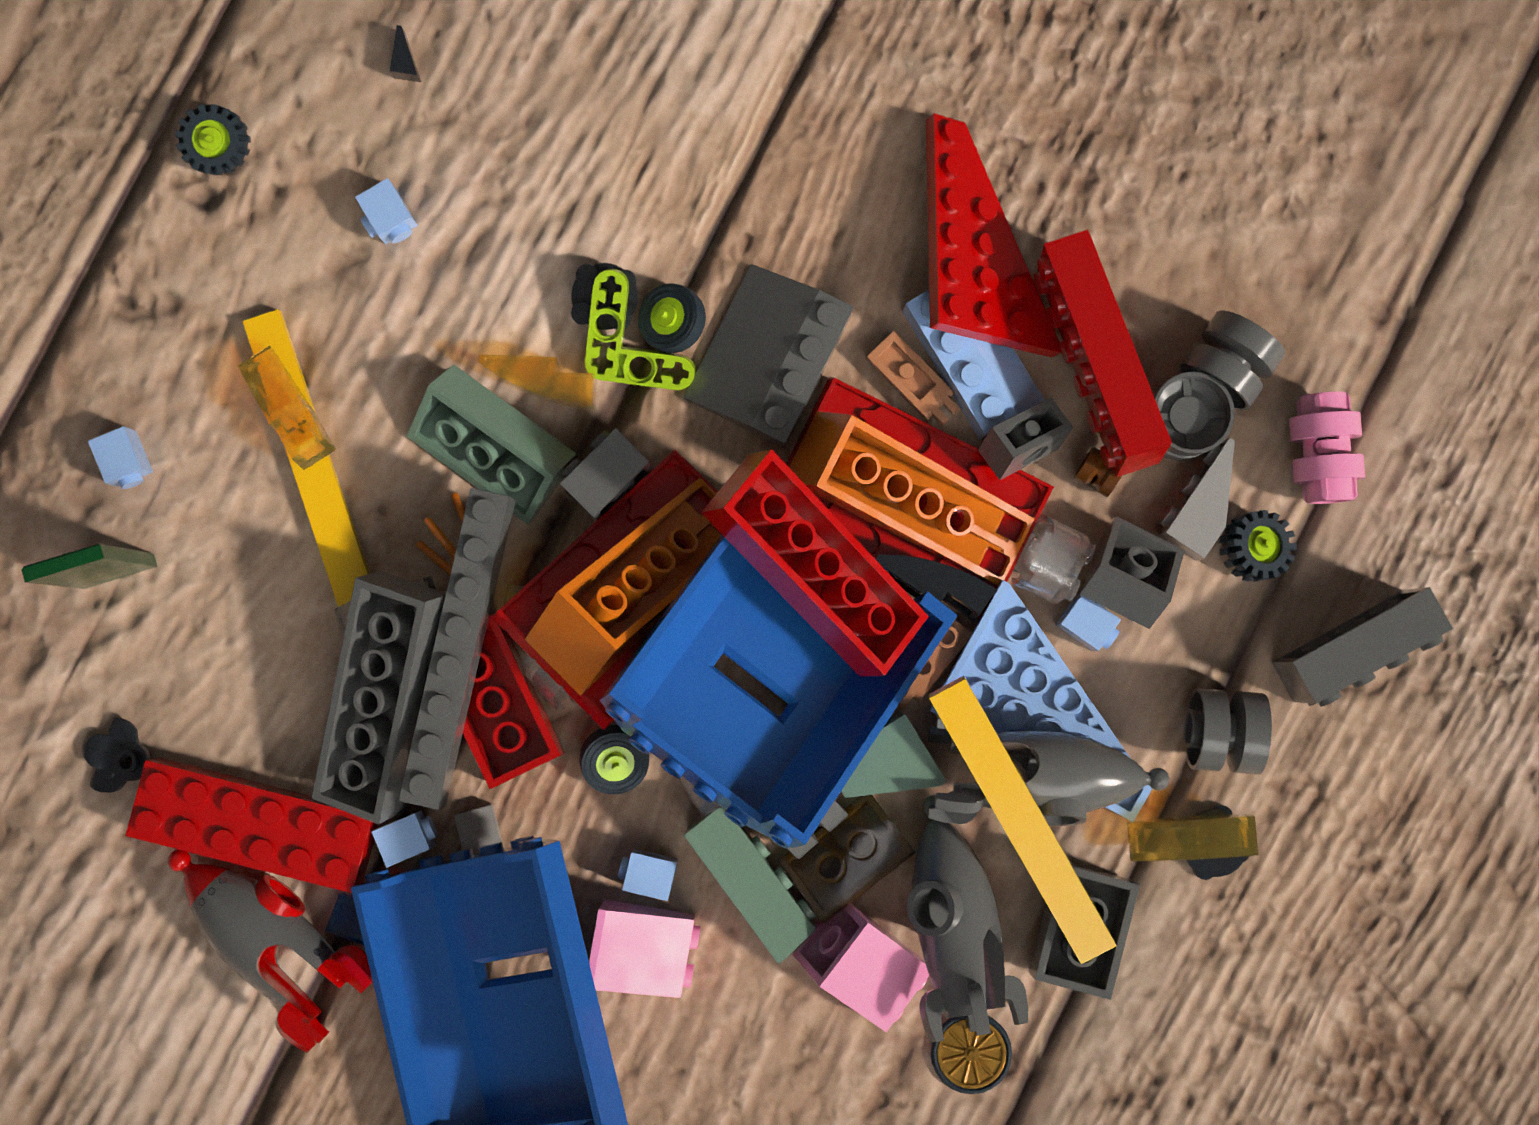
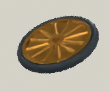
(971, 1061)

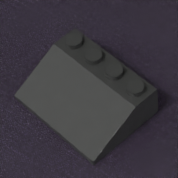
(769, 354)

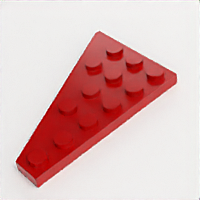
(973, 259)

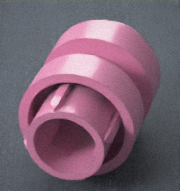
(1328, 468)

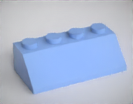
(984, 376)

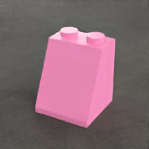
(642, 949)
(863, 966)

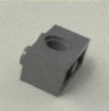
(1025, 438)

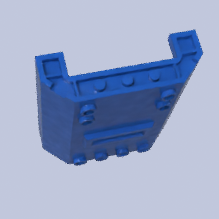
(725, 742)
(479, 1045)

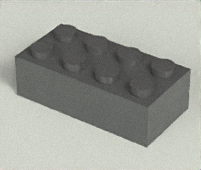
(1362, 646)

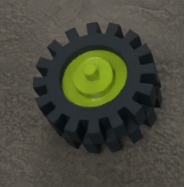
(213, 139)
(1258, 546)

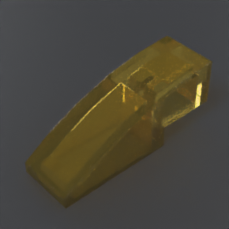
(542, 379)
(286, 408)
(1193, 838)

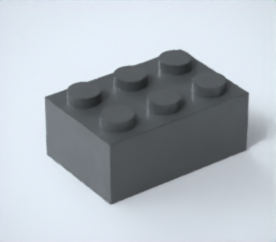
(1054, 958)

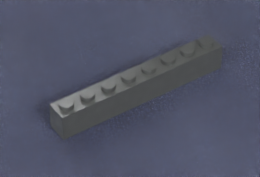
(457, 649)

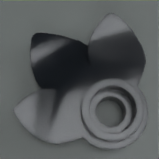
(112, 754)

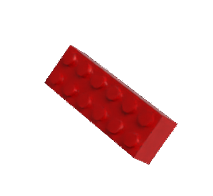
(1101, 354)
(815, 563)
(250, 824)

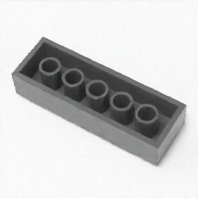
(377, 695)

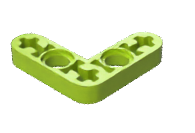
(621, 355)

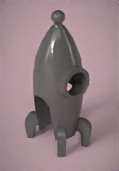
(1061, 771)
(959, 934)

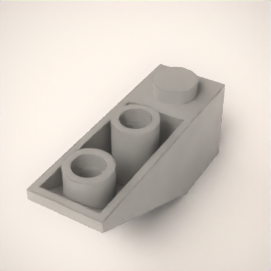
(1204, 508)

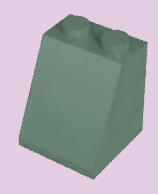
(894, 763)

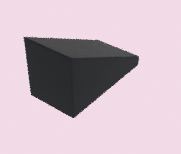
(402, 61)

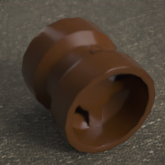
(1095, 472)

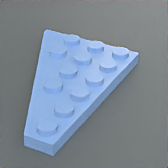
(1028, 684)

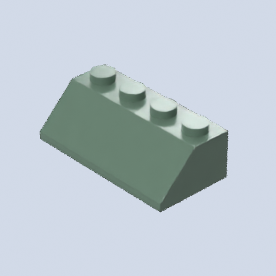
(489, 442)
(752, 883)

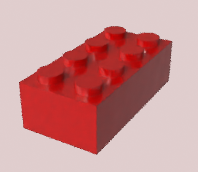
(505, 716)

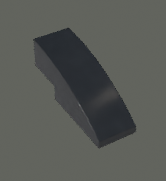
(943, 581)

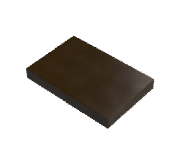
(848, 858)

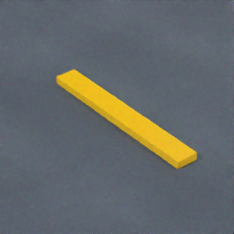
(319, 482)
(1021, 819)

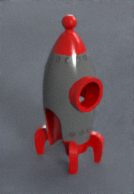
(247, 924)

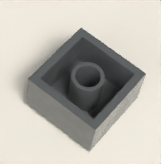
(605, 473)
(1133, 572)

